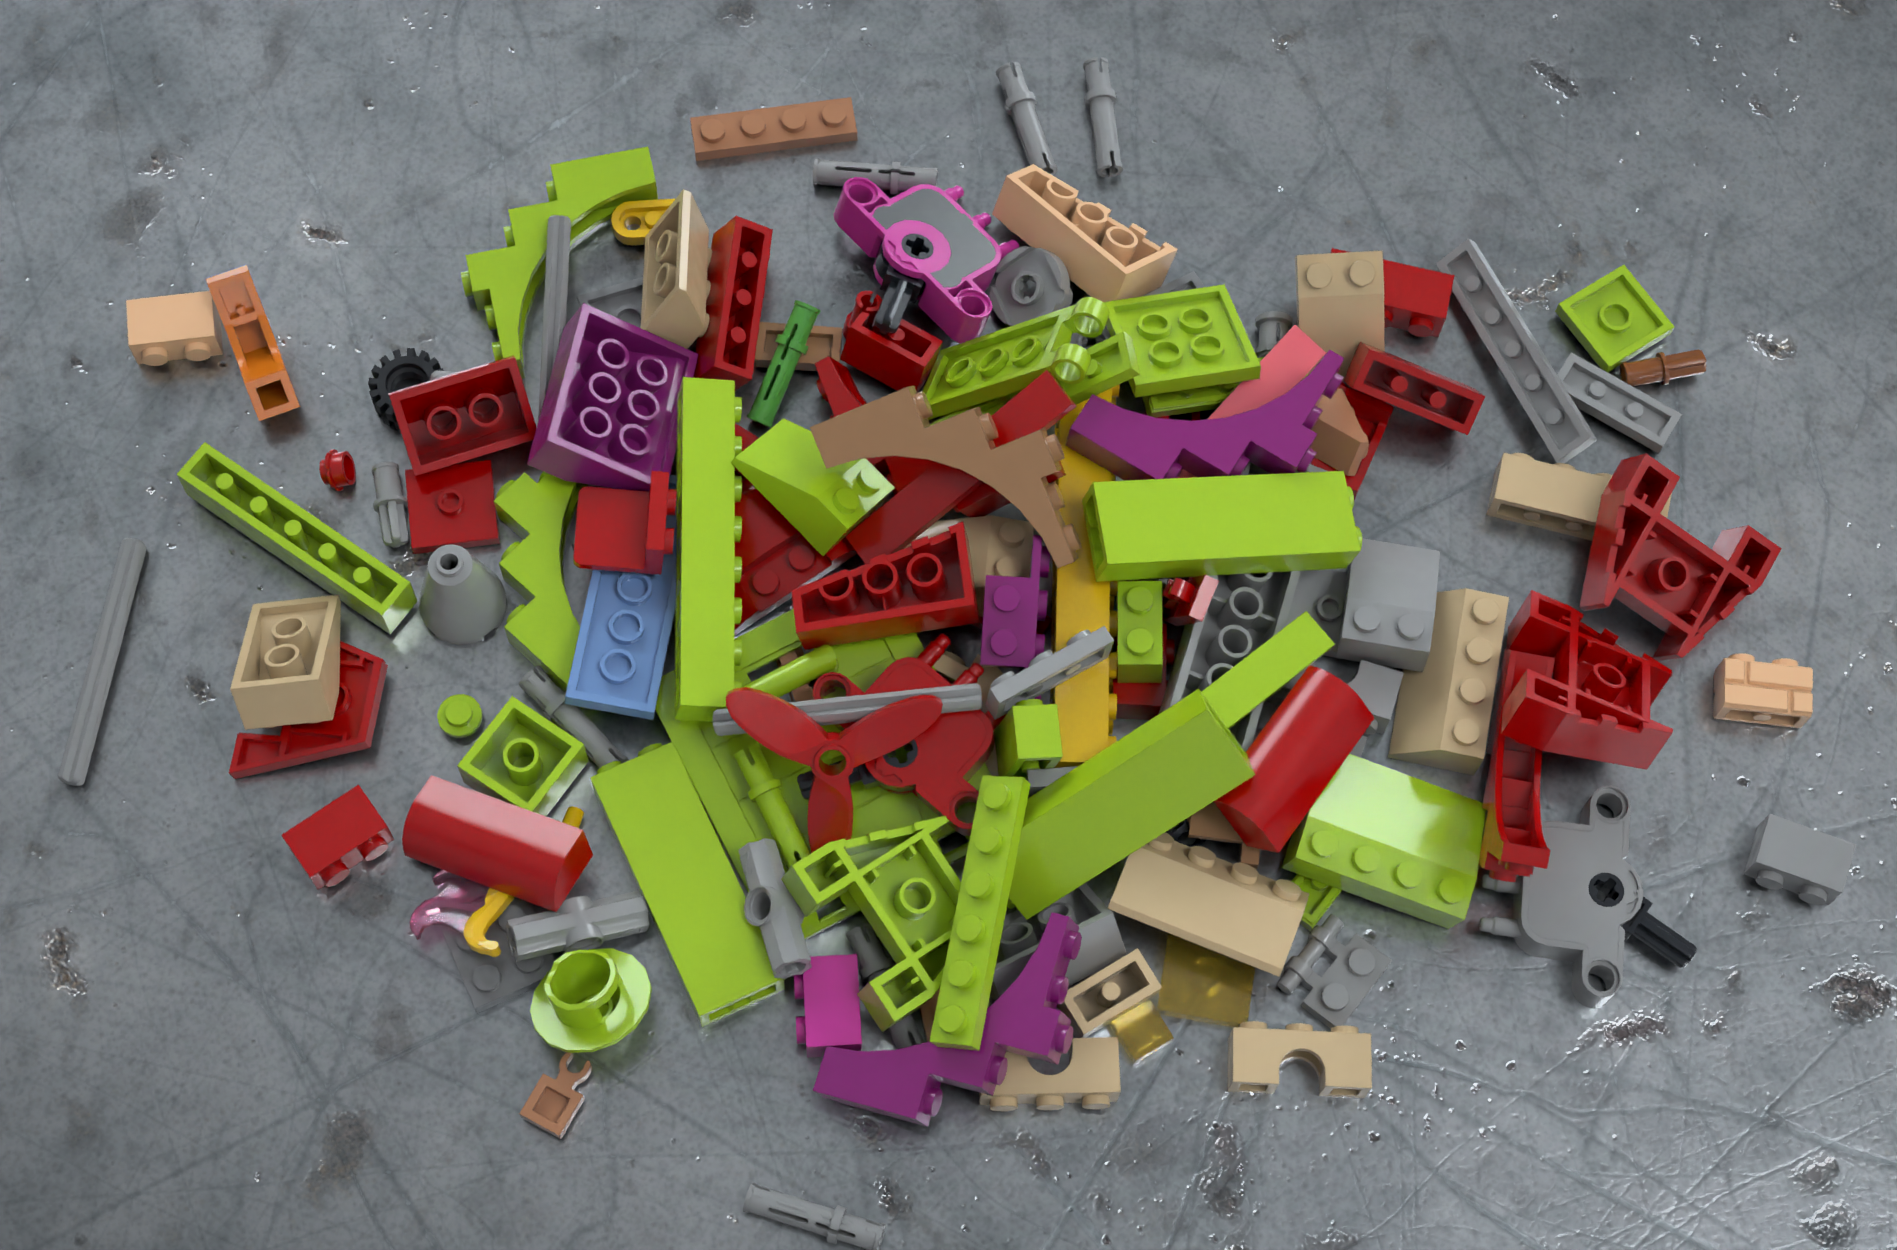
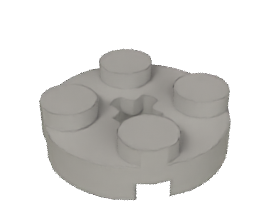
(1035, 265)

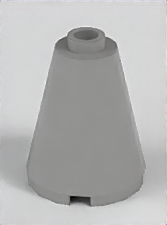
(460, 596)

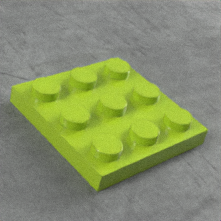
(1184, 340)

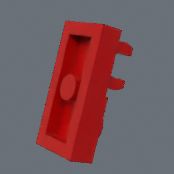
(1187, 599)

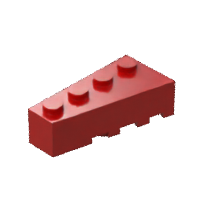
(892, 594)

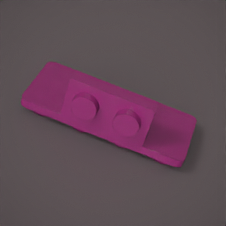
(1012, 614)

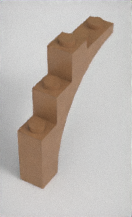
(1016, 470)

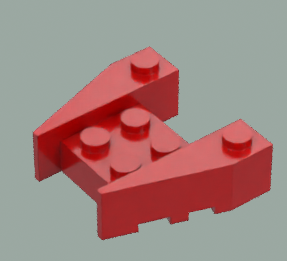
(1662, 567)
(1597, 692)

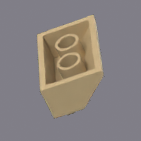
(677, 274)

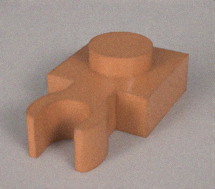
(555, 1100)

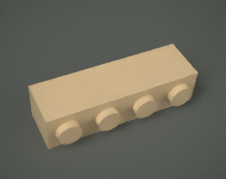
(1548, 495)

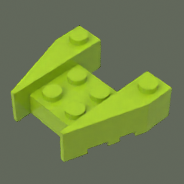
(905, 896)

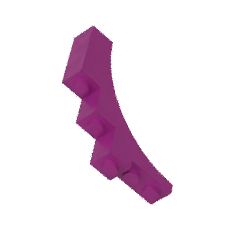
(1147, 447)
(1020, 1021)

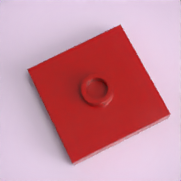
(452, 507)

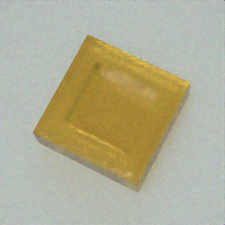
(1142, 1031)

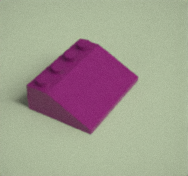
(610, 403)

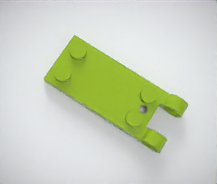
(1014, 358)

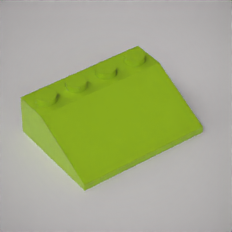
(1392, 842)

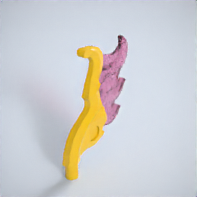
(470, 905)

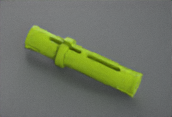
(773, 807)

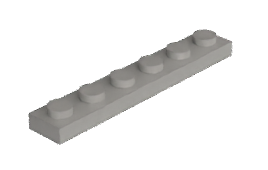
(1517, 352)

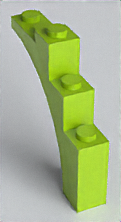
(509, 277)
(541, 517)

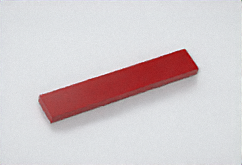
(943, 486)

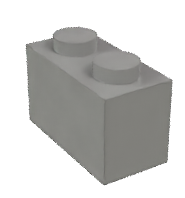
(1799, 860)

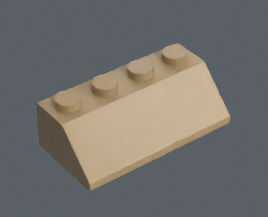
(1448, 706)
(1211, 902)

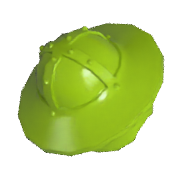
(590, 1000)

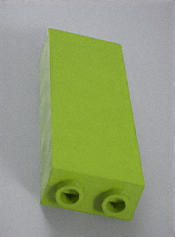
(1220, 525)
(1124, 800)
(686, 882)

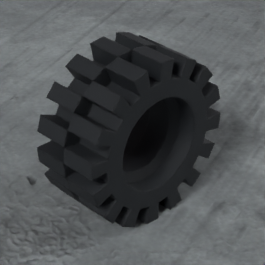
(394, 372)

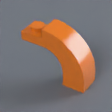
(253, 343)

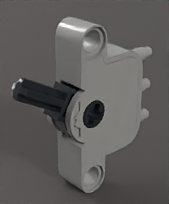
(1559, 909)

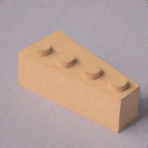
(1097, 250)

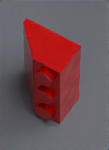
(463, 415)

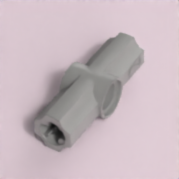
(774, 909)
(577, 925)

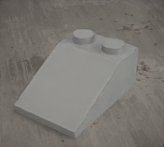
(1390, 605)

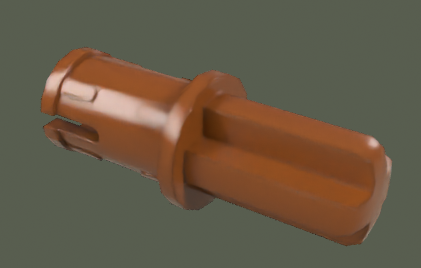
(1663, 368)

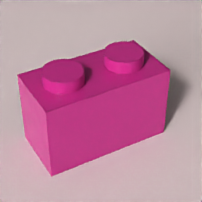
(829, 1004)

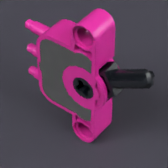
(924, 253)

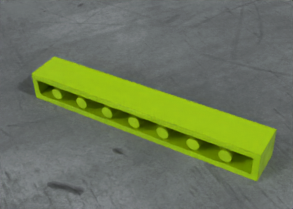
(706, 547)

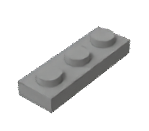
(1618, 403)
(1049, 670)

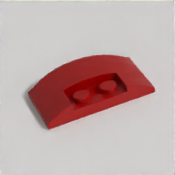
(775, 557)

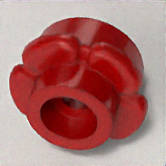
(337, 469)

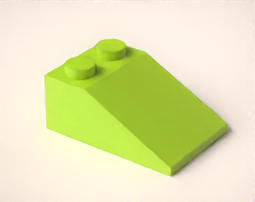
(813, 499)

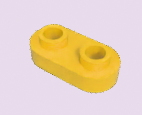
(641, 212)

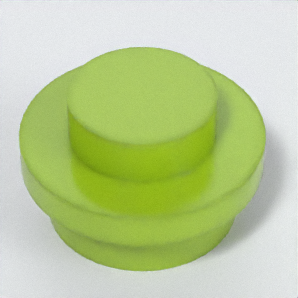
(459, 715)

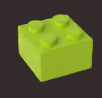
(523, 759)

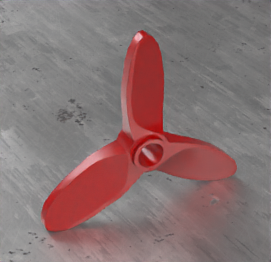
(801, 739)

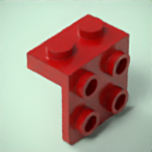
(625, 527)

